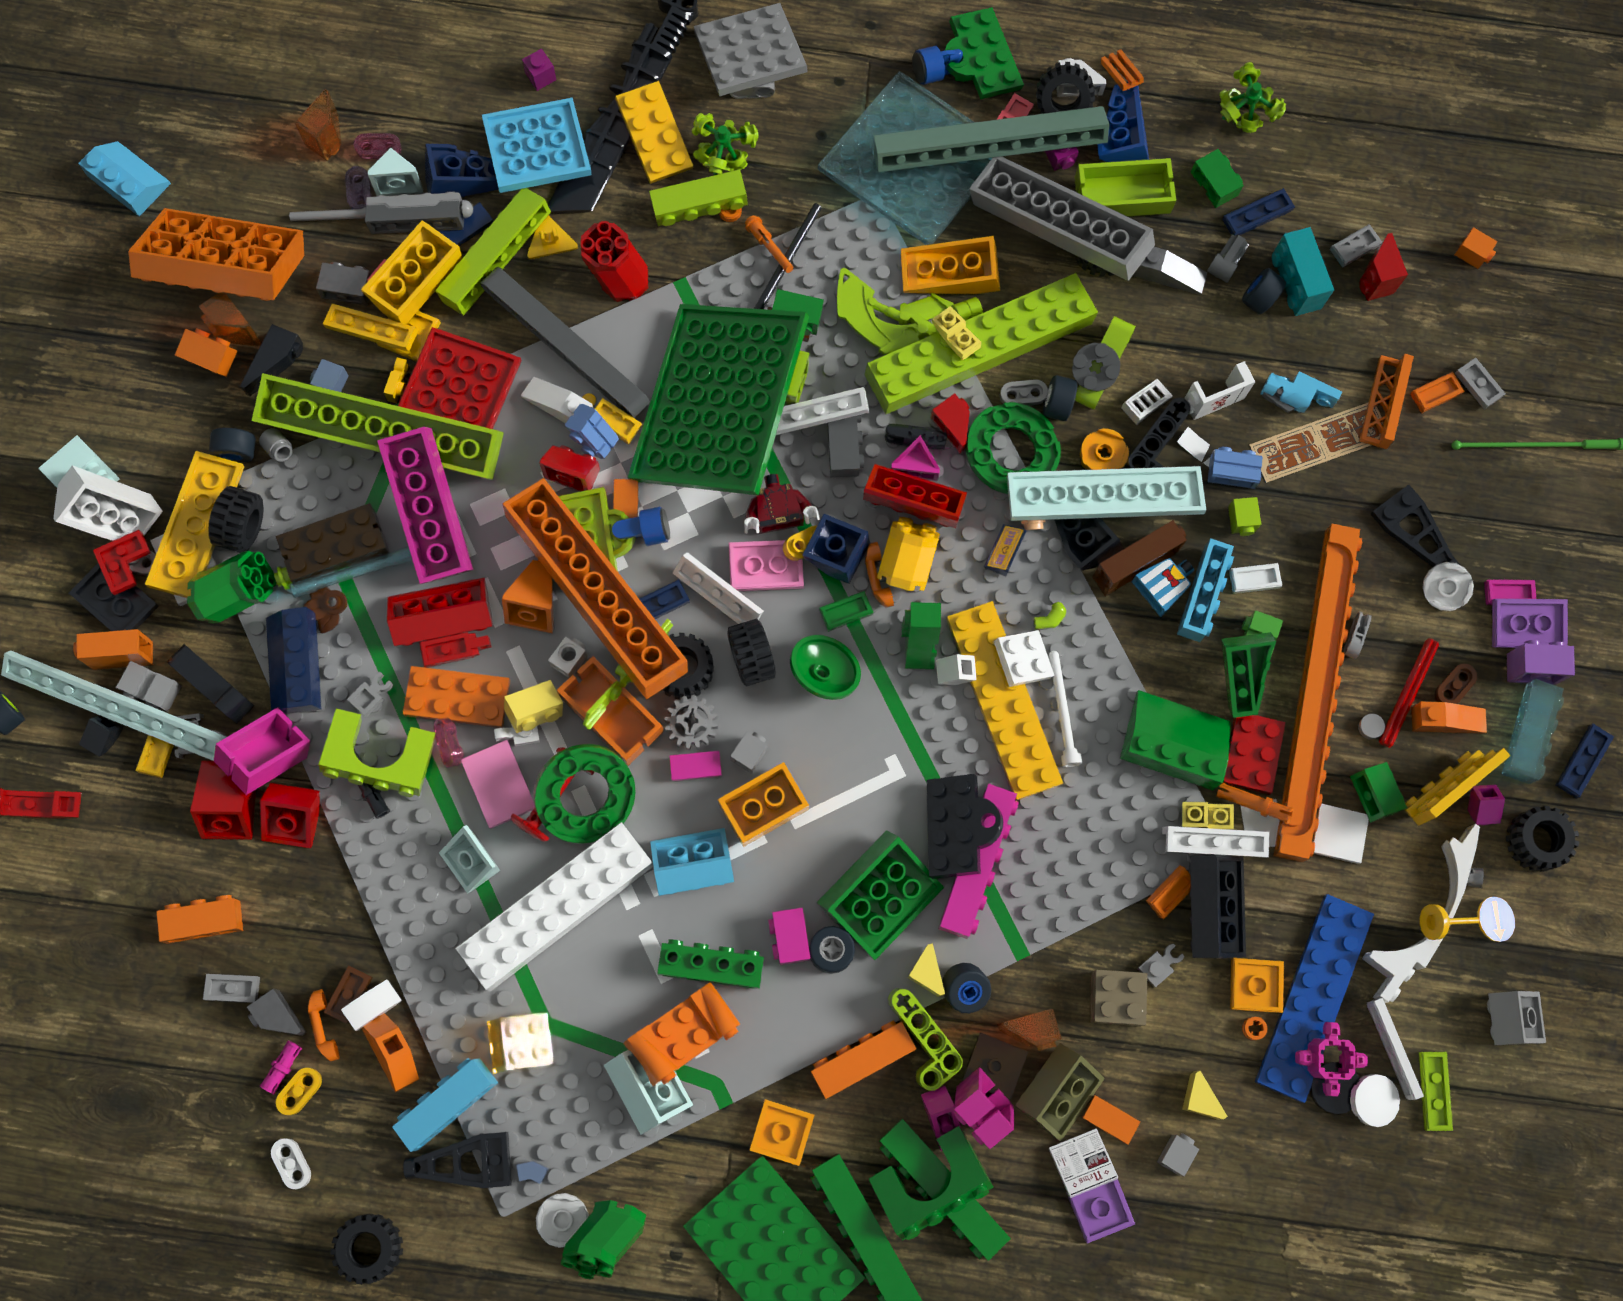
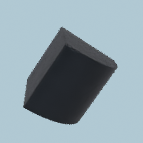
(100, 735)

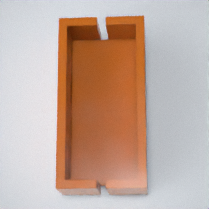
(623, 724)

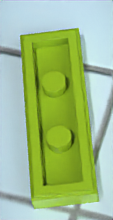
(1436, 1091)

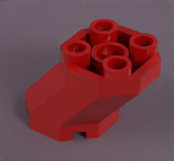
(614, 261)

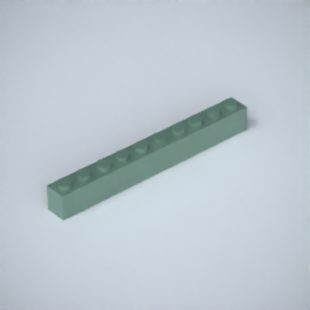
(990, 139)

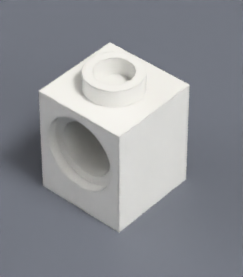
(568, 668)

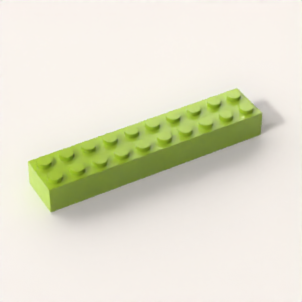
(1004, 335)
(365, 421)

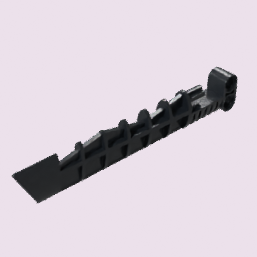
(609, 133)

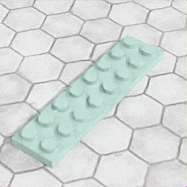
(1106, 493)

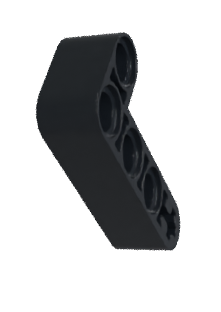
(1157, 437)
(210, 683)

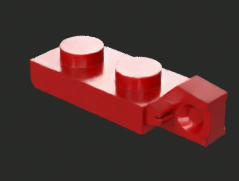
(452, 648)

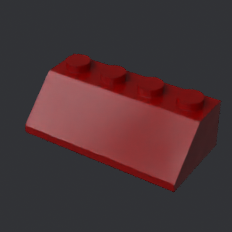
(914, 496)
(439, 612)

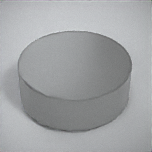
(1371, 726)

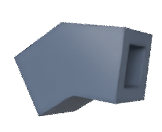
(531, 1170)

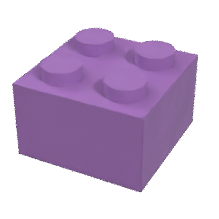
(1541, 662)

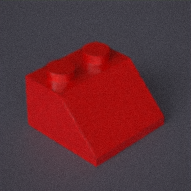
(1384, 271)
(569, 468)
(289, 815)

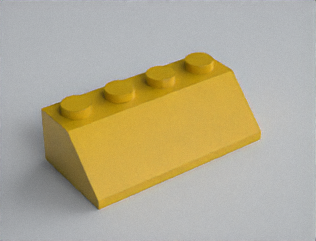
(412, 273)

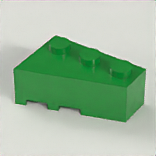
(921, 632)
(1245, 670)

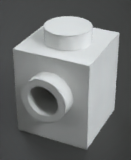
(956, 669)

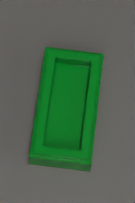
(846, 611)

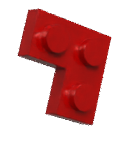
(115, 560)

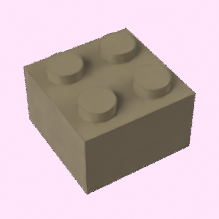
(1118, 998)

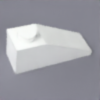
(553, 399)

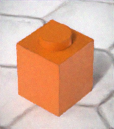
(1476, 248)

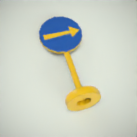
(1493, 917)

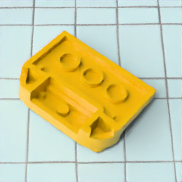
(1453, 784)

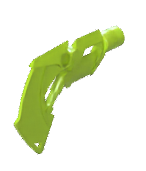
(857, 307)

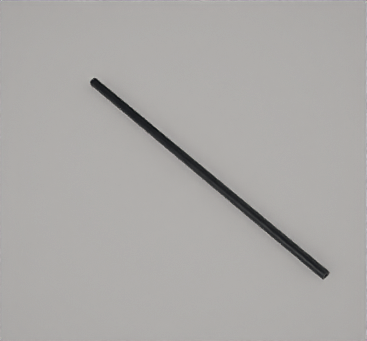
(790, 253)

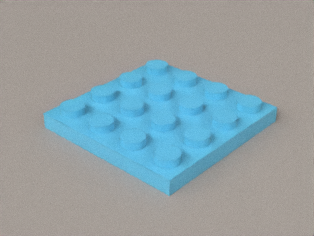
(536, 145)

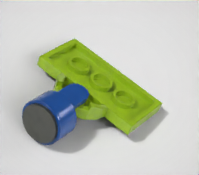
(612, 528)

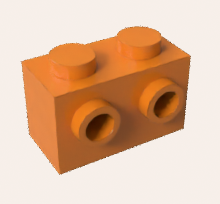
(206, 352)

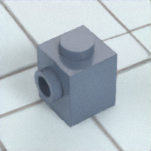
(329, 376)

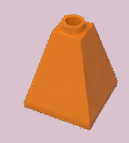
(530, 599)

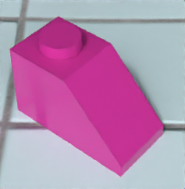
(940, 1111)

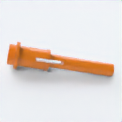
(754, 225)

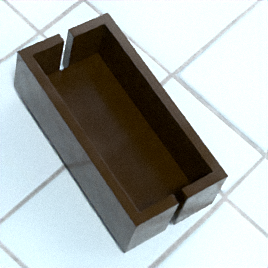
(332, 543)

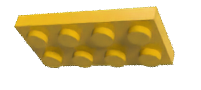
(654, 132)

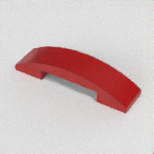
(40, 804)

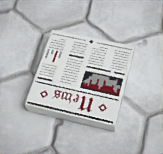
(1083, 1163)

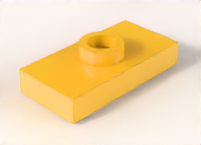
(622, 423)
(154, 757)

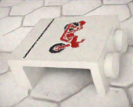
(1238, 384)

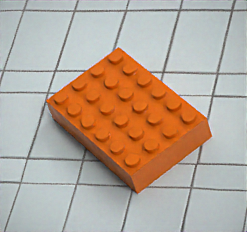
(217, 254)

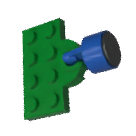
(974, 54)

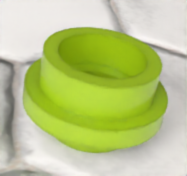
(282, 577)

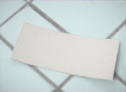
(1194, 445)

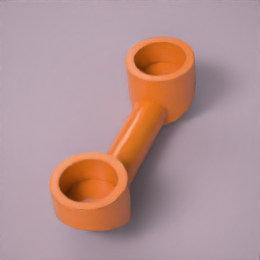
(884, 595)
(327, 1048)

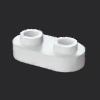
(289, 1165)

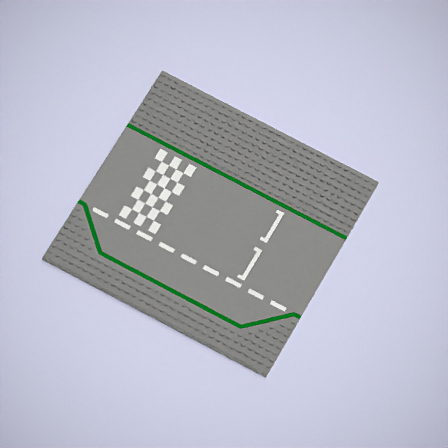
(855, 758)

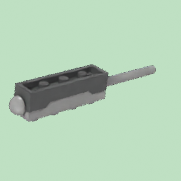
(401, 212)

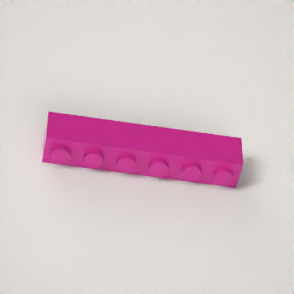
(968, 890)

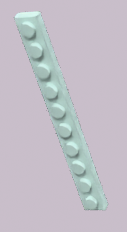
(110, 704)

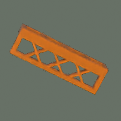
(1395, 400)

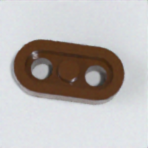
(1454, 686)

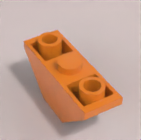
(391, 1051)

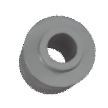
(276, 445)

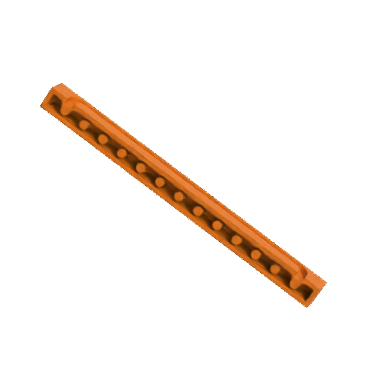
(1318, 692)

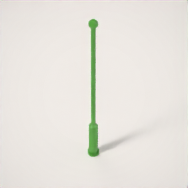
(1585, 444)

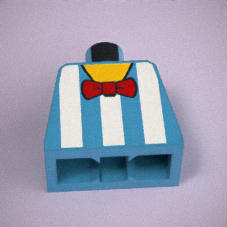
(1163, 584)

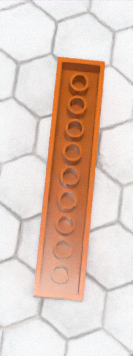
(595, 588)

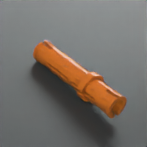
(1255, 802)

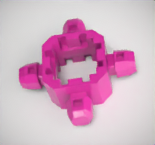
(1314, 1058)

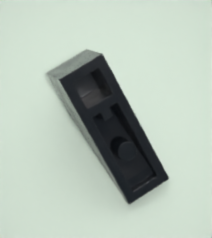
(273, 357)

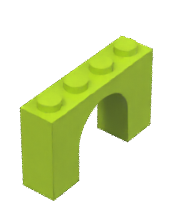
(403, 776)

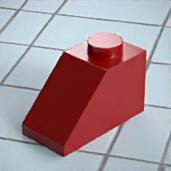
(953, 418)

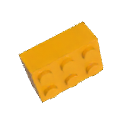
(763, 804)

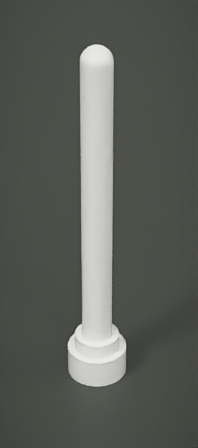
(1070, 755)

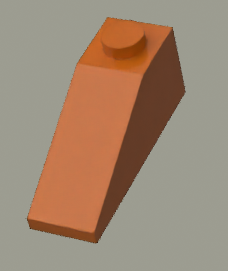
(1448, 718)

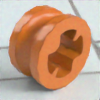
(1260, 1034)

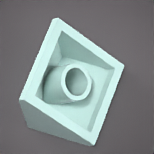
(394, 176)
(468, 859)

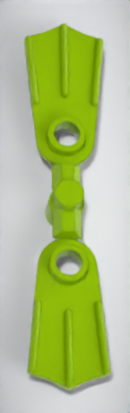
(614, 690)

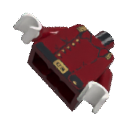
(778, 508)

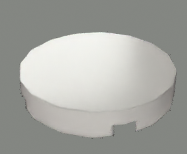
(1448, 586)
(1375, 1100)
(560, 1218)

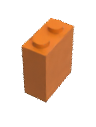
(113, 649)

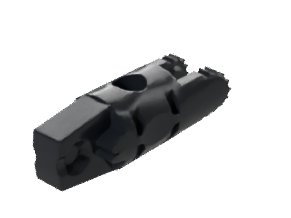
(907, 434)

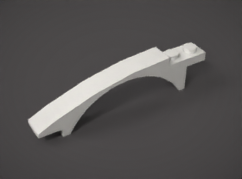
(1399, 964)

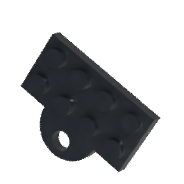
(957, 826)

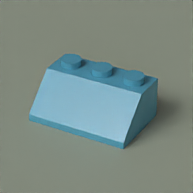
(124, 176)
(691, 861)

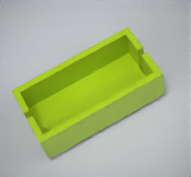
(1129, 186)

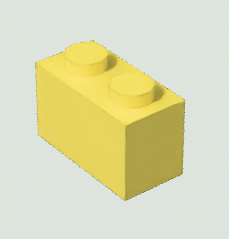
(533, 706)

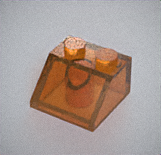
(321, 127)
(227, 321)
(1033, 1030)

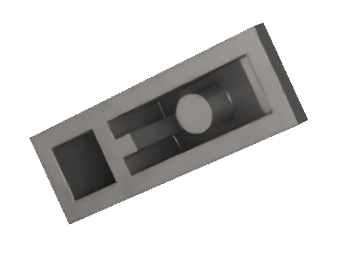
(1170, 270)

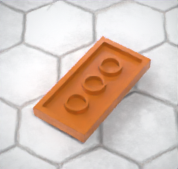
(456, 696)

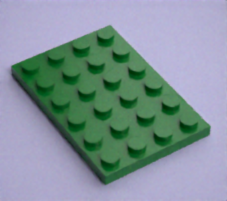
(771, 1242)

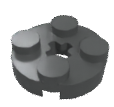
(1109, 371)

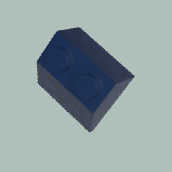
(837, 548)

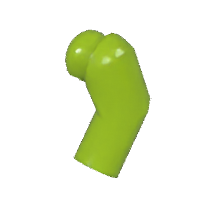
(1053, 619)

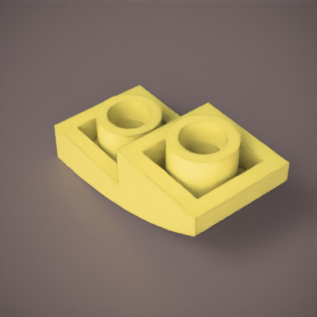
(954, 332)
(1208, 815)

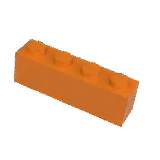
(863, 1059)

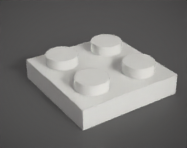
(1023, 658)

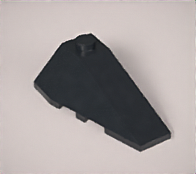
(1088, 541)

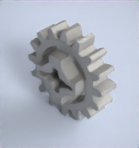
(681, 722)

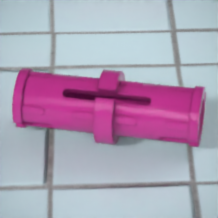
(281, 1067)

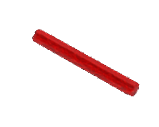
(1409, 693)

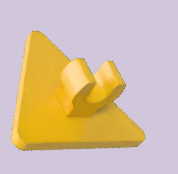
(550, 240)

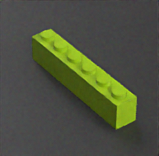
(493, 250)

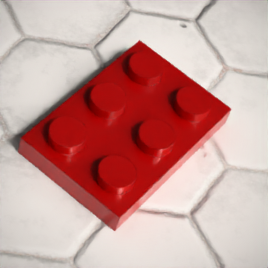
(1254, 753)

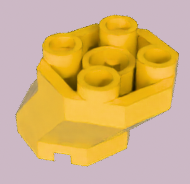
(908, 554)

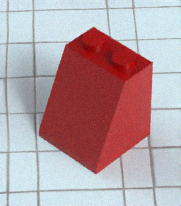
(221, 806)

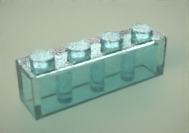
(1533, 731)

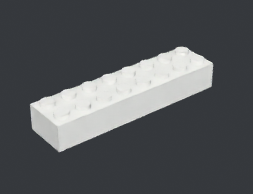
(554, 907)

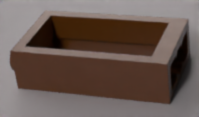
(1138, 557)

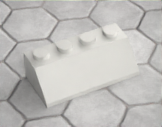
(103, 505)

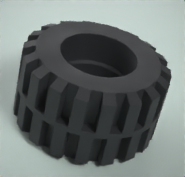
(1065, 74)
(235, 519)
(751, 652)
(703, 674)
(1561, 835)
(344, 1248)

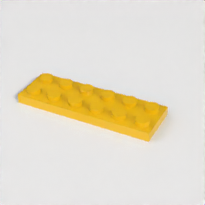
(186, 540)

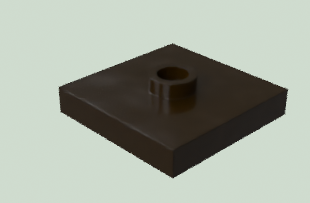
(999, 1062)

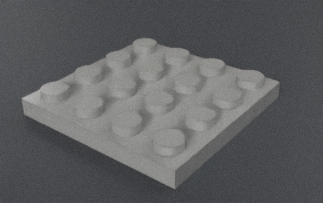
(750, 49)

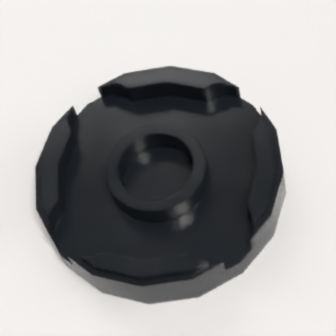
(1333, 1104)

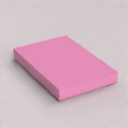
(763, 566)
(498, 783)

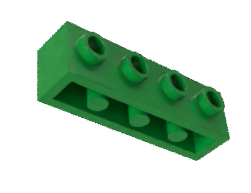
(710, 965)

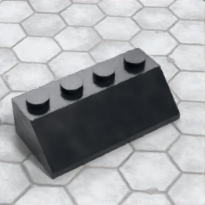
(1217, 906)

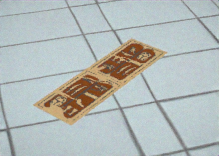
(1314, 443)

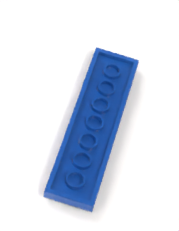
(1314, 994)

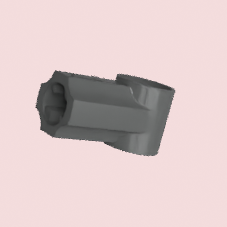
(1226, 262)

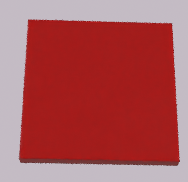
(460, 379)

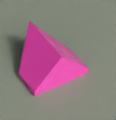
(917, 461)

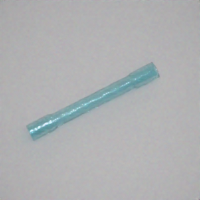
(313, 584)

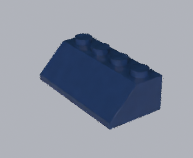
(293, 660)

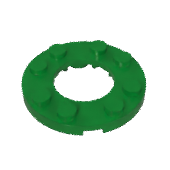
(1007, 416)
(566, 764)

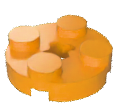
(1104, 439)

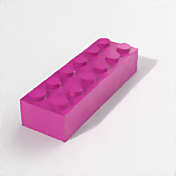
(425, 505)

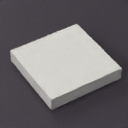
(1340, 833)

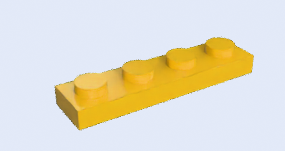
(370, 327)

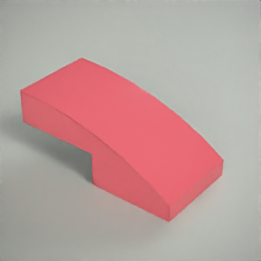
(1016, 108)

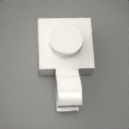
(520, 738)

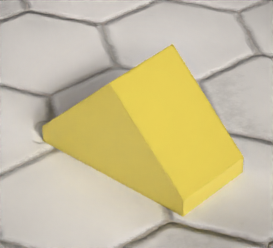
(927, 972)
(1201, 1098)

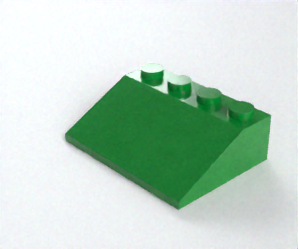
(1177, 741)
(880, 894)

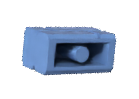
(591, 431)
(1235, 468)

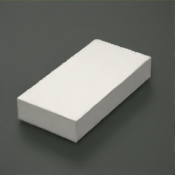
(1255, 578)

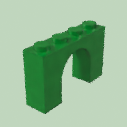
(966, 1183)

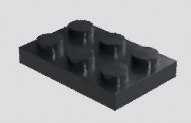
(116, 611)

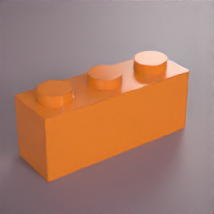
(199, 919)

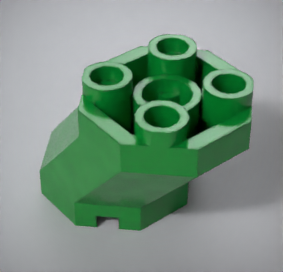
(230, 587)
(603, 1239)

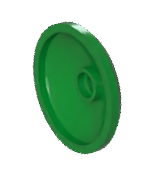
(825, 667)

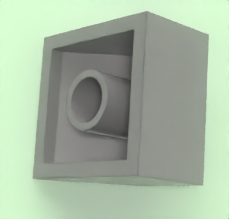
(1516, 1018)

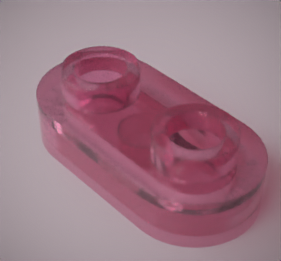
(378, 144)
(447, 742)

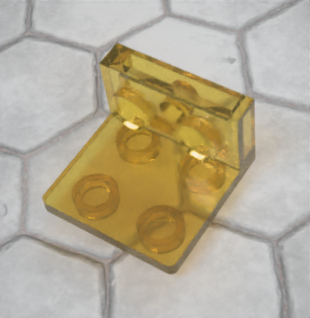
(519, 1042)

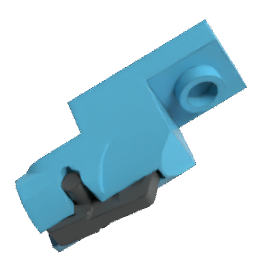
(1298, 393)

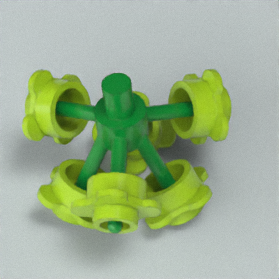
(1254, 96)
(724, 136)

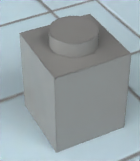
(749, 751)
(1178, 1154)

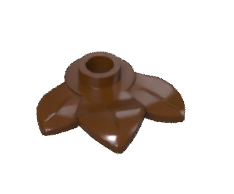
(322, 606)

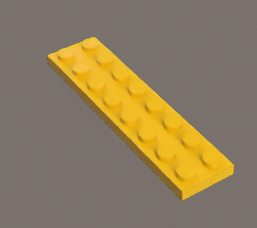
(1005, 708)

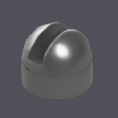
(1476, 877)

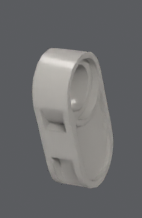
(760, 91)
(1357, 635)

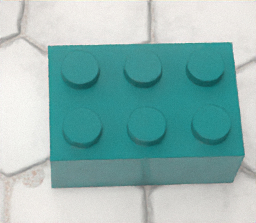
(1303, 270)

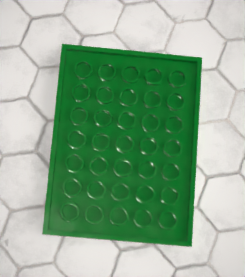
(719, 398)

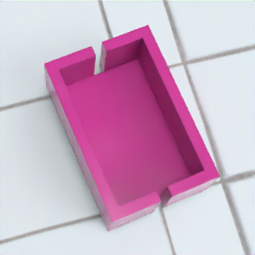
(261, 750)
(988, 1116)

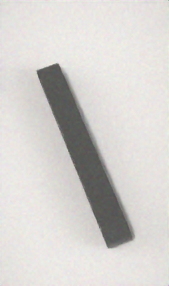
(565, 342)

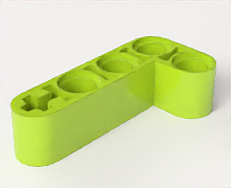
(1117, 338)
(921, 1034)

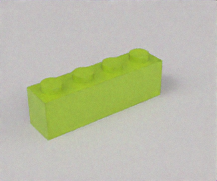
(699, 198)

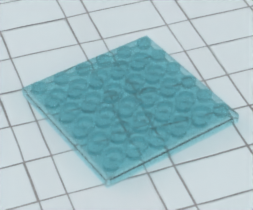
(913, 198)

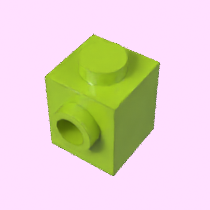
(1244, 516)

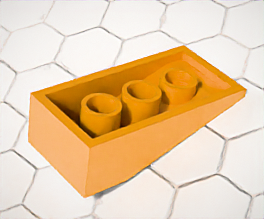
(951, 267)

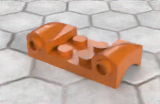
(682, 1034)

